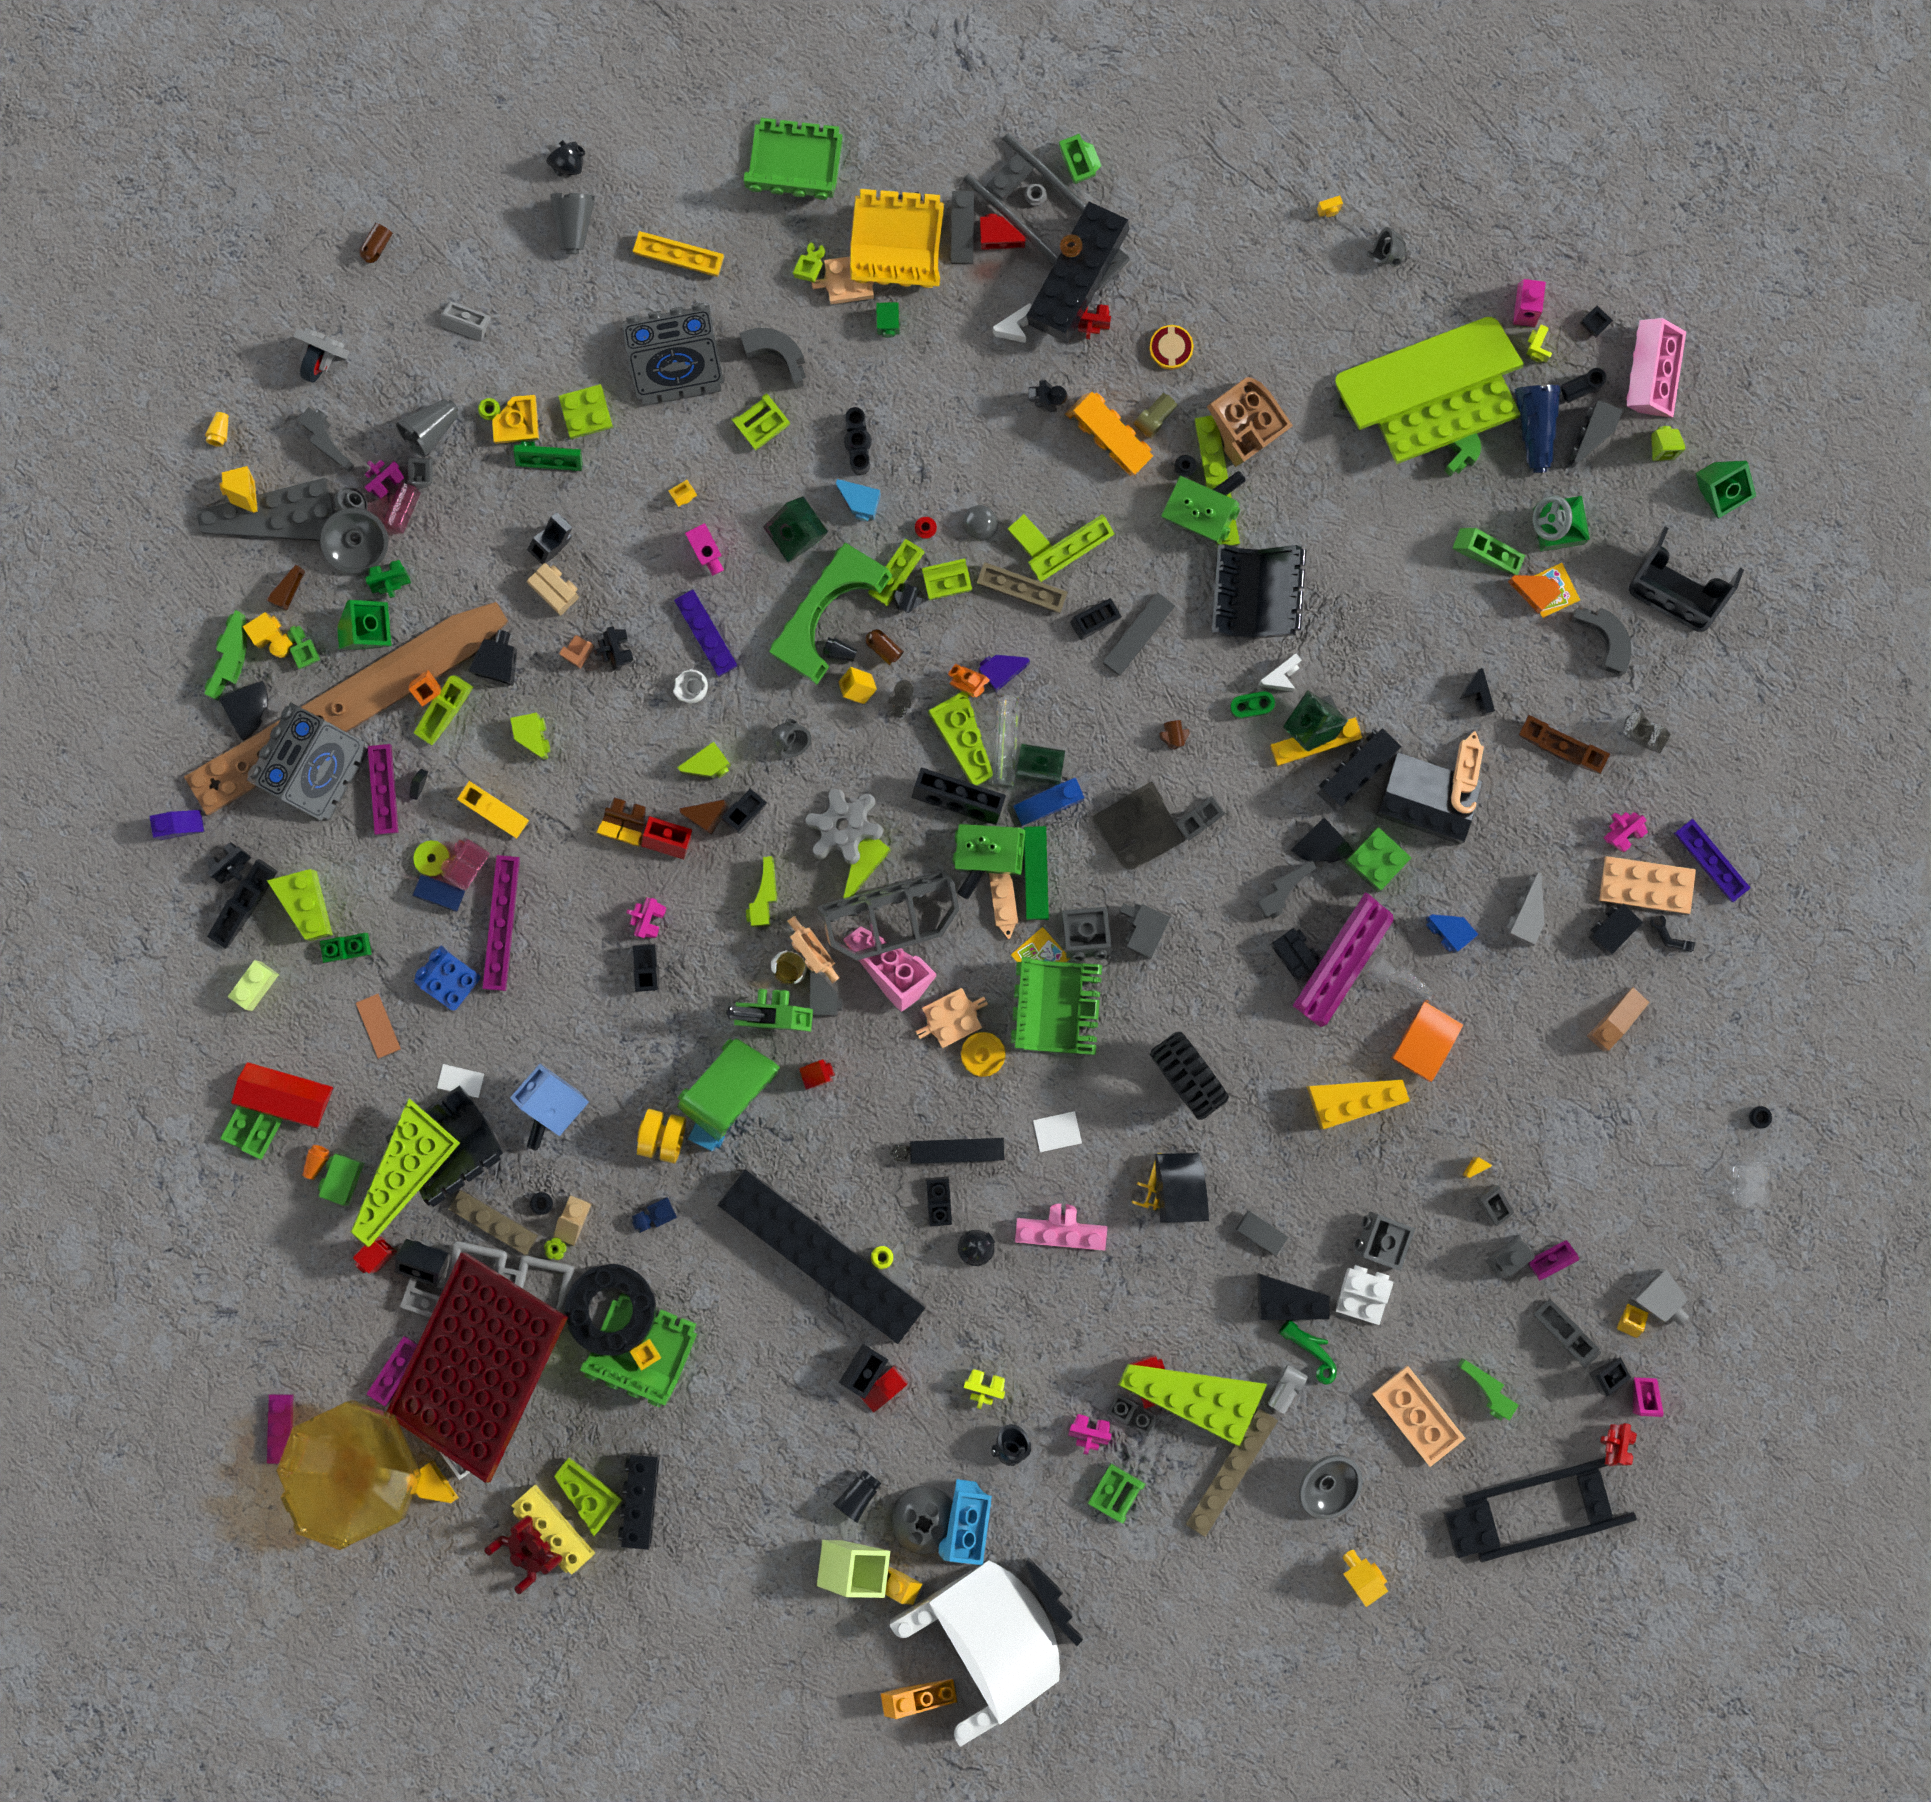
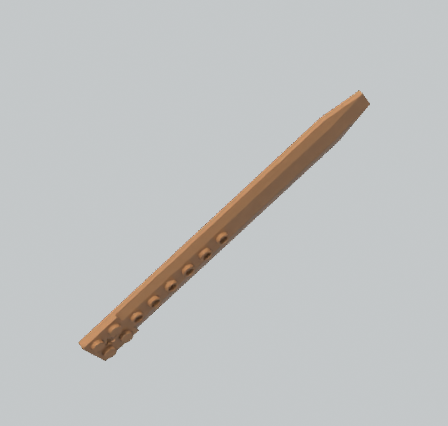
(357, 697)

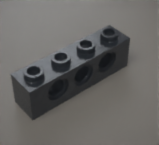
(958, 796)

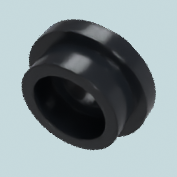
(1185, 472)
(1767, 1117)
(534, 1203)

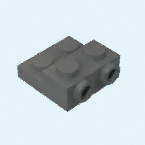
(1086, 933)
(1384, 1240)

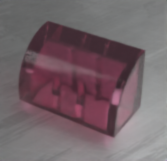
(401, 507)

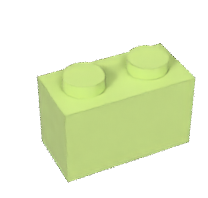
(253, 985)

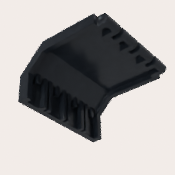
(1258, 591)
(476, 1150)

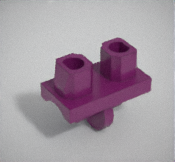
(375, 484)

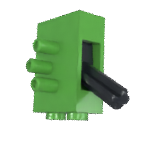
(1204, 509)
(987, 851)
(771, 1016)

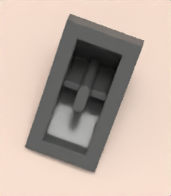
(1495, 1204)

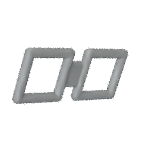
(516, 1276)

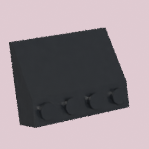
(1421, 799)

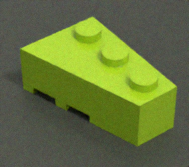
(304, 902)

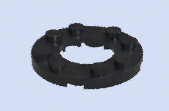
(581, 1296)

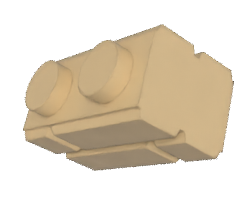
(553, 589)

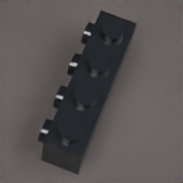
(640, 1500)

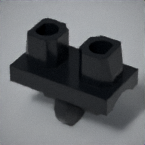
(1047, 395)
(612, 641)
(230, 865)

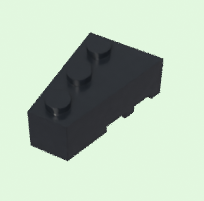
(1289, 1302)

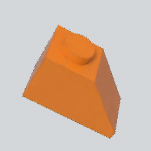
(1536, 590)

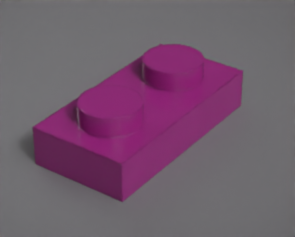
(1553, 1260)

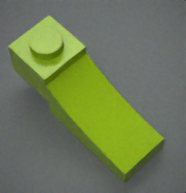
(758, 911)

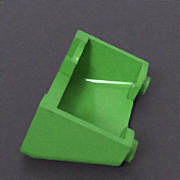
(727, 1087)

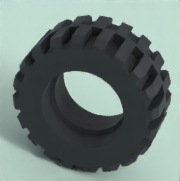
(1189, 1075)

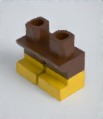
(622, 825)

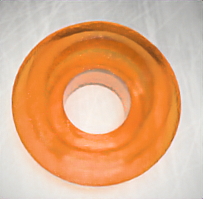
(1073, 251)

